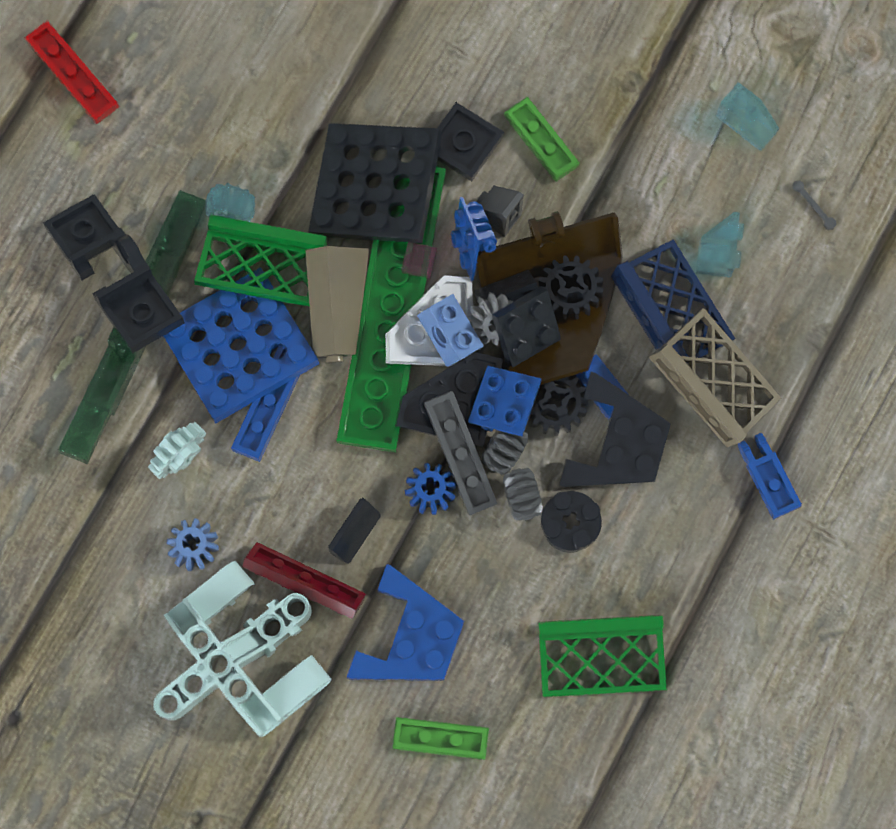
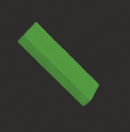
(541, 139)
(440, 738)

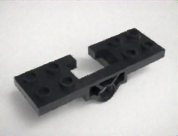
(136, 302)

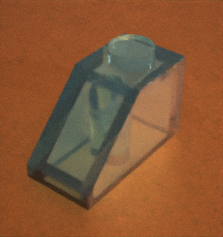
(747, 116)

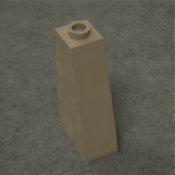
(336, 299)

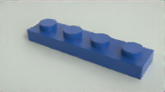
(263, 418)

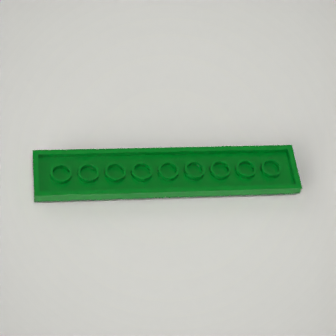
(372, 384)

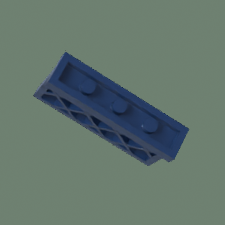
(649, 312)

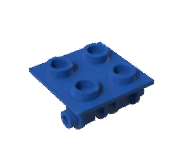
(471, 234)
(504, 401)

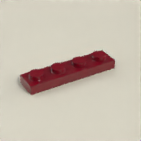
(304, 580)

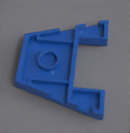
(422, 641)

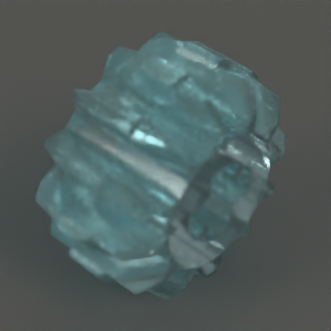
(230, 202)

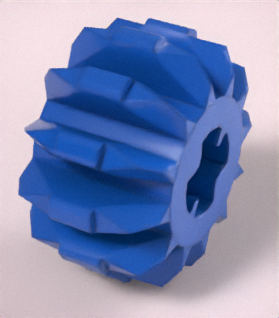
(440, 494)

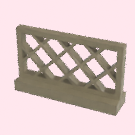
(703, 398)

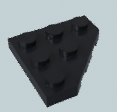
(461, 378)

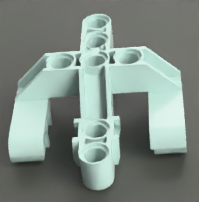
(259, 710)

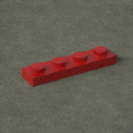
(72, 72)

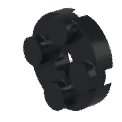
(580, 536)

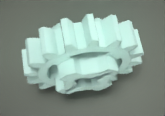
(177, 450)

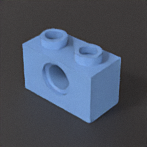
(450, 330)

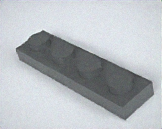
(460, 453)

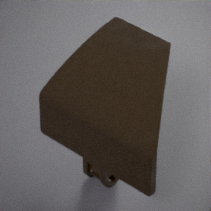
(550, 240)

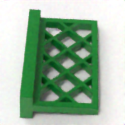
(260, 237)
(598, 628)

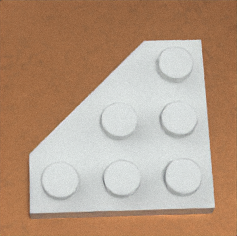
(408, 340)

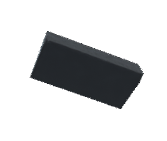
(354, 531)

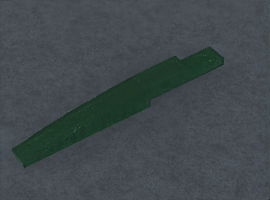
(118, 361)

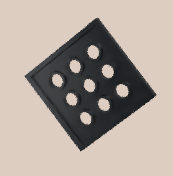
(369, 140)

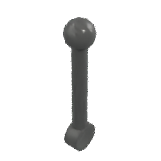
(829, 222)

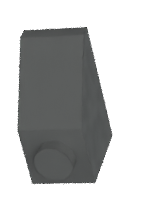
(502, 208)

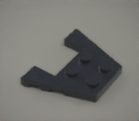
(631, 442)

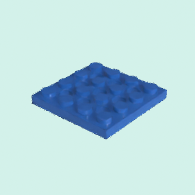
(232, 363)

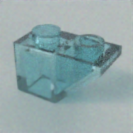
(718, 248)

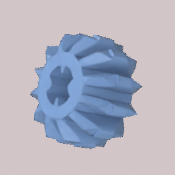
(184, 553)

